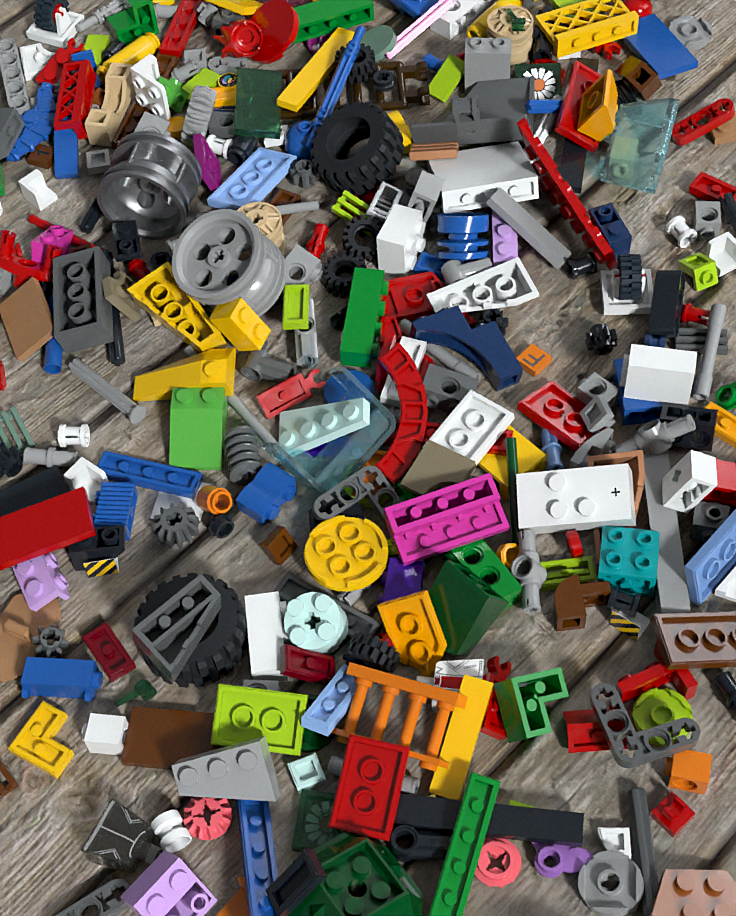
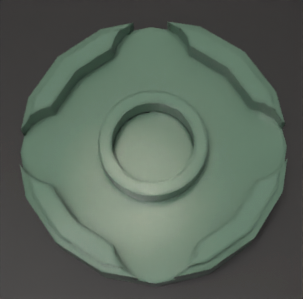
(380, 40)

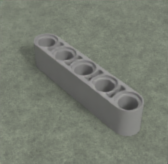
(13, 76)

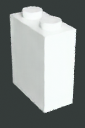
(658, 374)

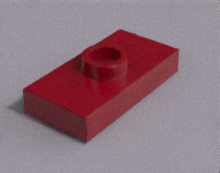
(109, 652)
(306, 665)

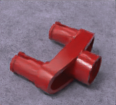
(24, 268)

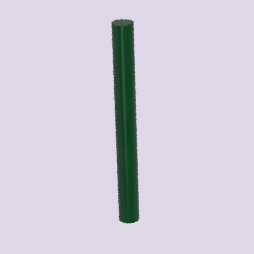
(512, 470)

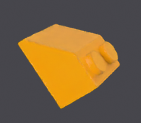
(599, 107)

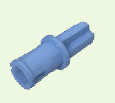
(552, 450)

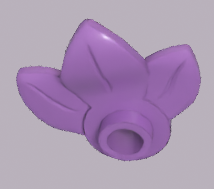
(567, 859)

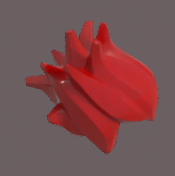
(240, 39)

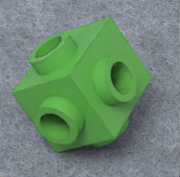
(175, 94)

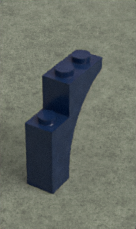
(481, 344)

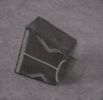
(121, 840)

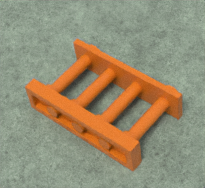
(418, 694)

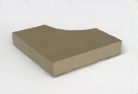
(116, 293)
(436, 468)

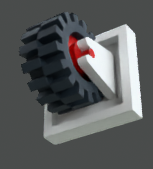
(54, 23)
(626, 288)

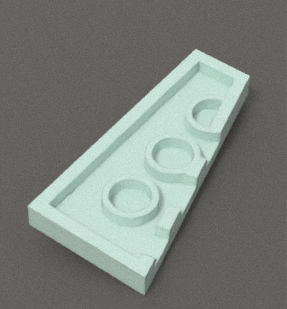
(319, 424)

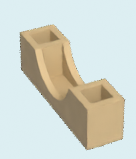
(104, 122)

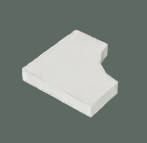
(34, 59)

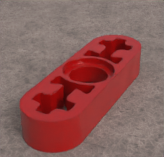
(720, 118)

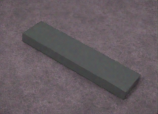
(292, 587)

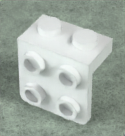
(147, 89)

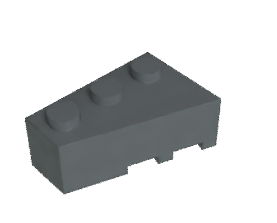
(178, 626)

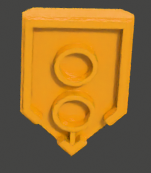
(414, 631)

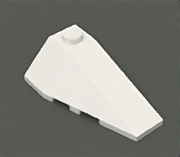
(493, 288)

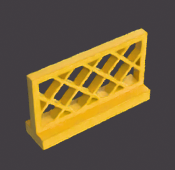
(588, 33)

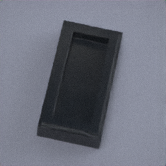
(296, 883)

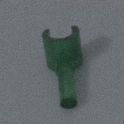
(517, 23)
(141, 688)

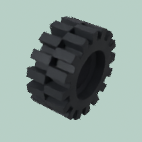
(364, 68)
(353, 228)
(337, 266)
(371, 653)

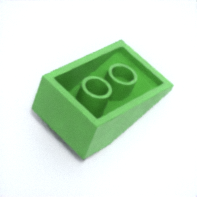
(198, 428)

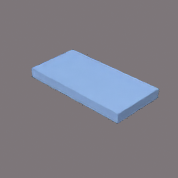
(253, 179)

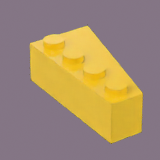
(176, 310)

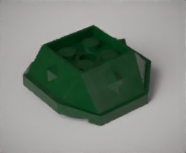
(363, 868)

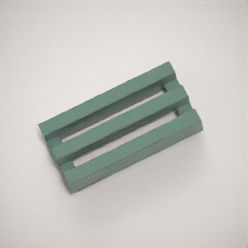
(5, 417)

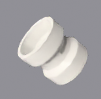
(170, 829)

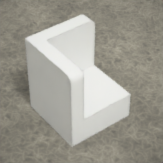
(36, 191)
(723, 251)
(85, 475)

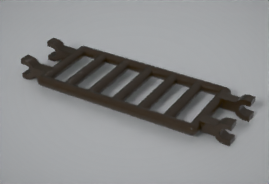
(404, 97)

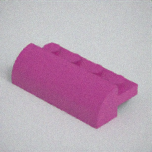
(446, 519)

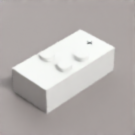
(576, 499)

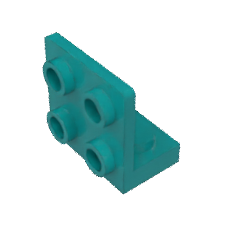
(629, 559)

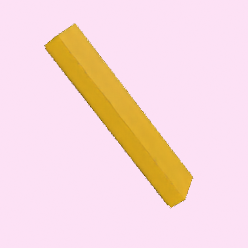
(461, 738)

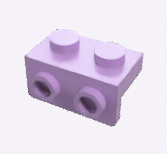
(41, 580)

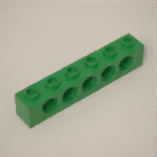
(488, 564)

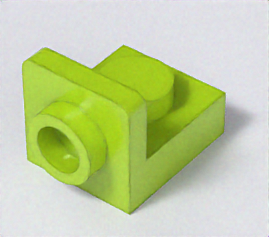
(701, 269)

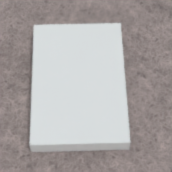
(473, 426)

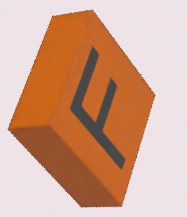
(534, 360)

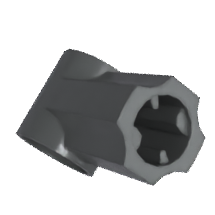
(262, 366)

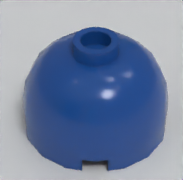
(297, 138)

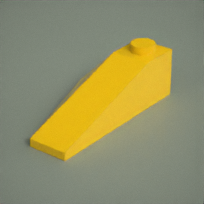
(202, 370)

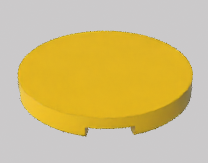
(346, 553)

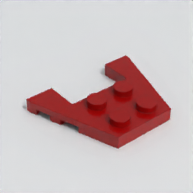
(409, 301)

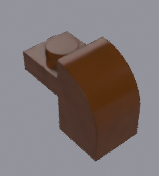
(572, 599)

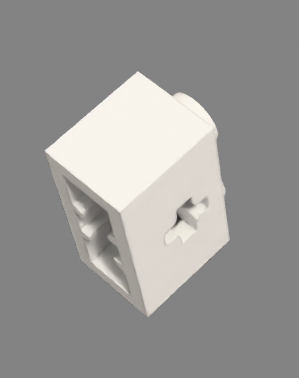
(689, 481)

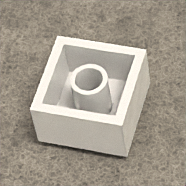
(400, 240)

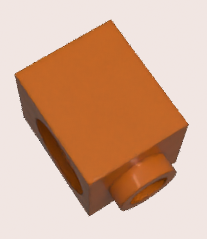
(688, 771)

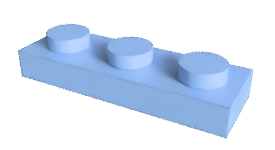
(330, 704)

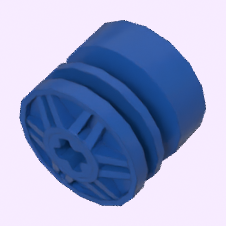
(463, 236)

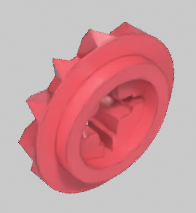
(219, 822)
(511, 863)

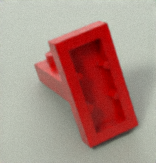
(655, 676)

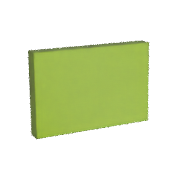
(256, 712)

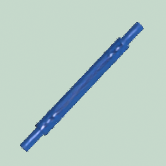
(337, 82)

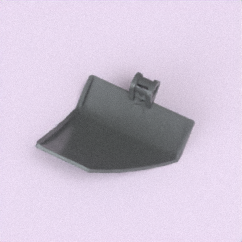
(484, 115)

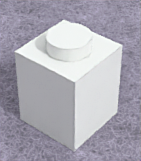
(105, 734)

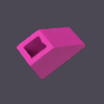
(54, 235)

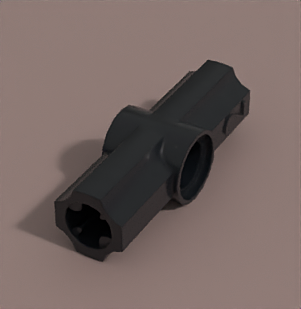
(542, 47)

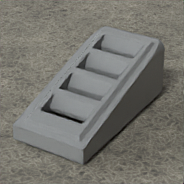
(384, 201)

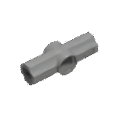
(306, 342)

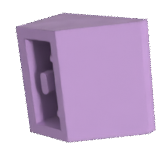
(168, 890)

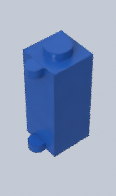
(61, 678)

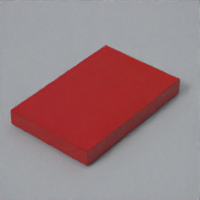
(558, 413)
(369, 787)

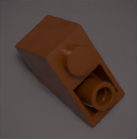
(639, 77)

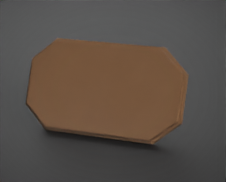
(17, 628)

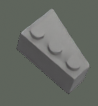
(230, 773)

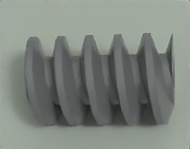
(242, 455)

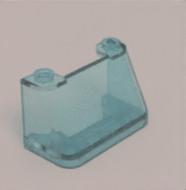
(639, 144)

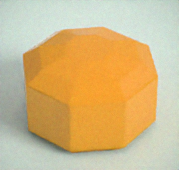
(507, 554)

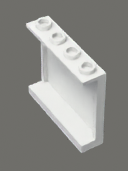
(481, 172)

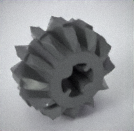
(176, 525)

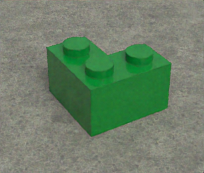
(133, 21)
(524, 700)

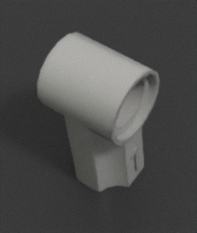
(455, 270)

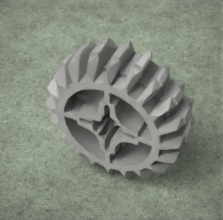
(198, 113)

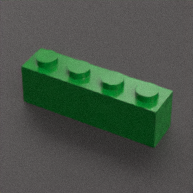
(327, 15)
(363, 317)

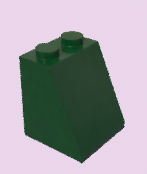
(464, 607)

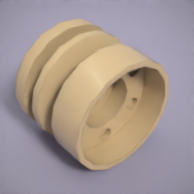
(500, 26)
(268, 220)

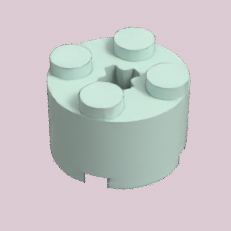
(304, 612)

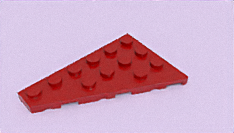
(562, 194)

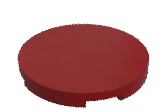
(279, 28)

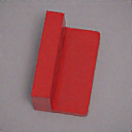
(585, 733)

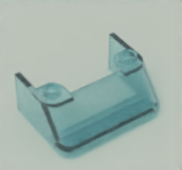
(345, 454)

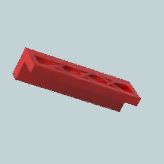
(81, 94)

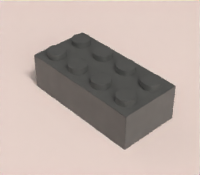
(80, 307)

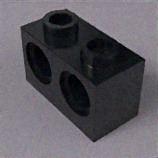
(705, 421)

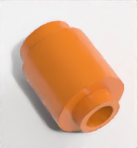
(214, 499)

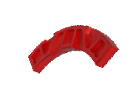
(412, 418)

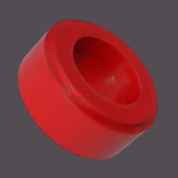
(573, 543)

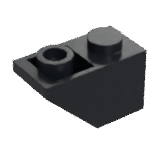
(126, 240)
(105, 545)

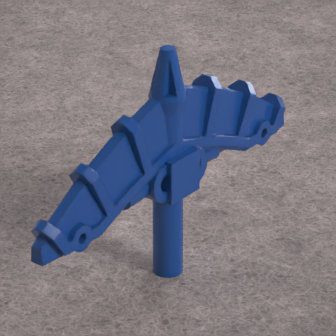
(37, 122)

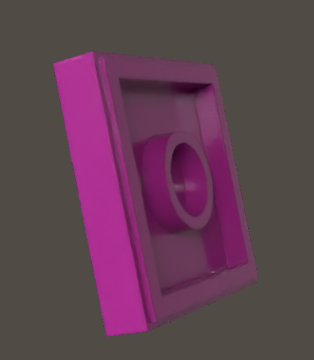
(208, 161)

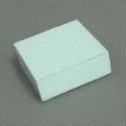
(307, 772)

